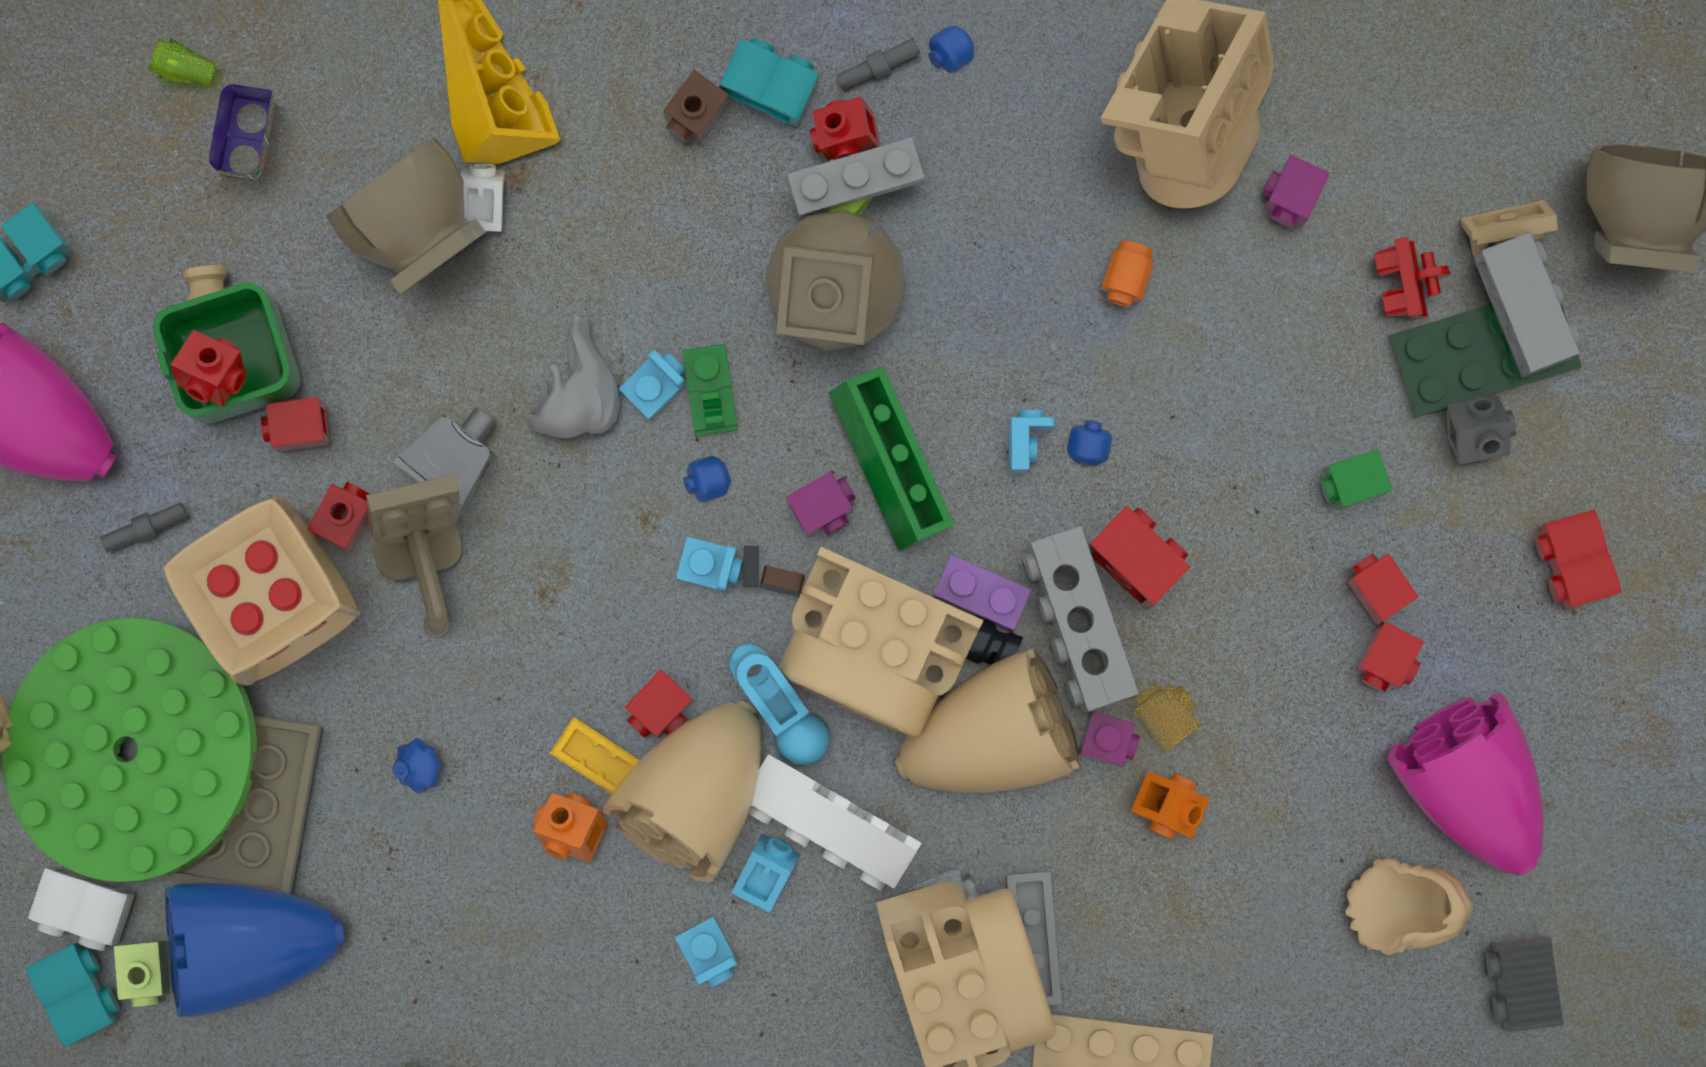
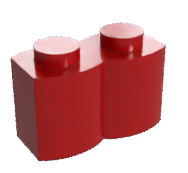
(1578, 560)

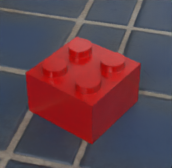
(1139, 557)

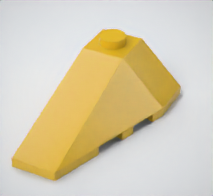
(488, 97)

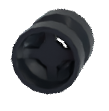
(993, 645)

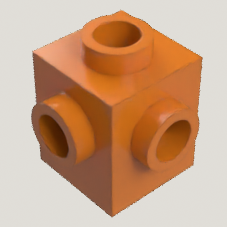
(1170, 805)
(569, 827)

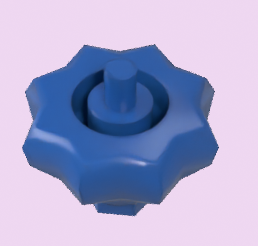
(417, 765)

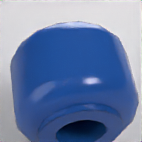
(951, 49)
(1089, 443)
(707, 478)

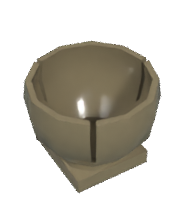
(1647, 205)
(409, 216)
(835, 281)

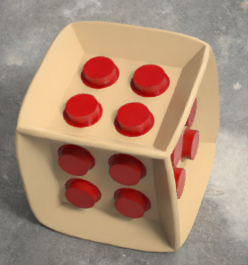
(260, 591)

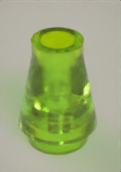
(179, 63)

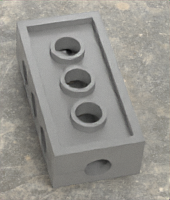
(1071, 554)

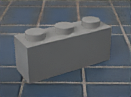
(1527, 304)

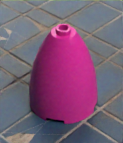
(46, 417)
(1477, 781)

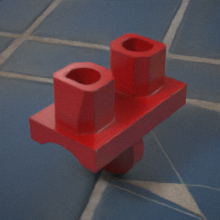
(1404, 260)

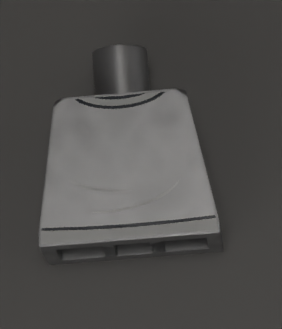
(452, 450)

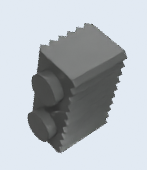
(1525, 984)

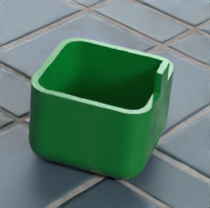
(249, 321)

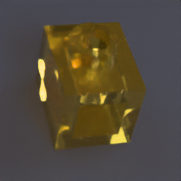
(1166, 715)

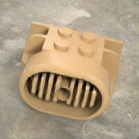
(1193, 100)
(875, 644)
(965, 974)

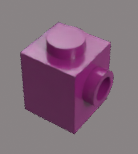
(1294, 191)
(822, 505)
(1108, 739)

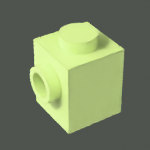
(142, 972)

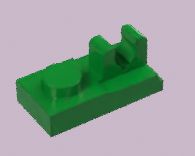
(710, 390)

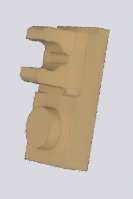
(1509, 223)

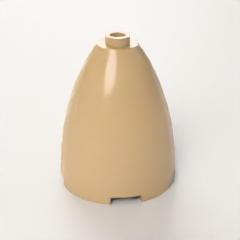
(994, 732)
(693, 790)

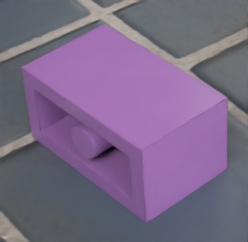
(982, 593)

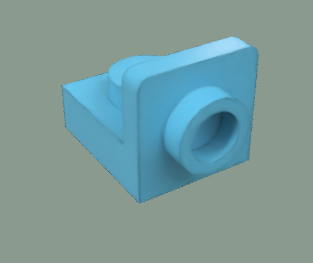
(654, 384)
(1021, 446)
(709, 565)
(766, 872)
(707, 952)

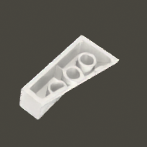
(833, 823)

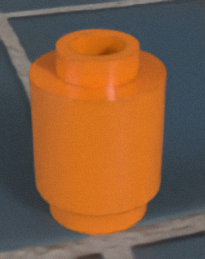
(1128, 273)

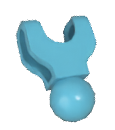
(799, 734)

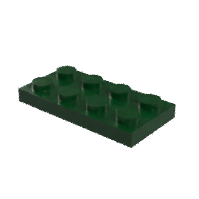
(1461, 361)

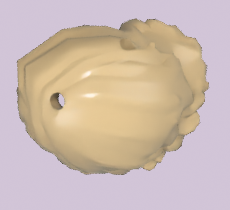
(1406, 906)

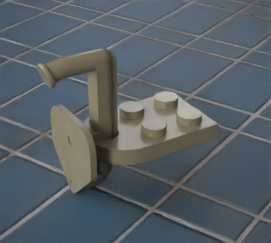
(416, 537)

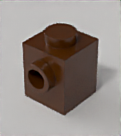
(695, 108)

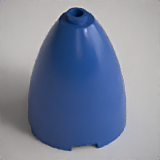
(241, 943)

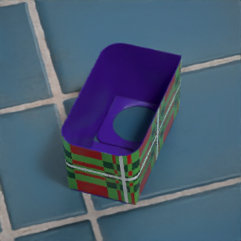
(231, 100)

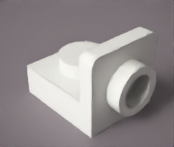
(484, 195)

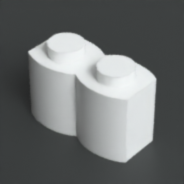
(80, 907)

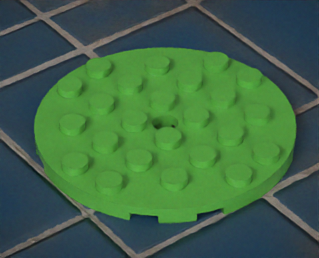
(189, 765)

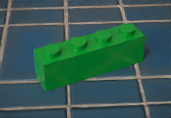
(891, 458)

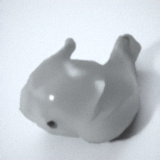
(586, 399)

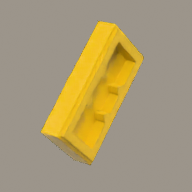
(593, 755)

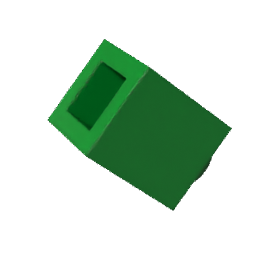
(1355, 480)

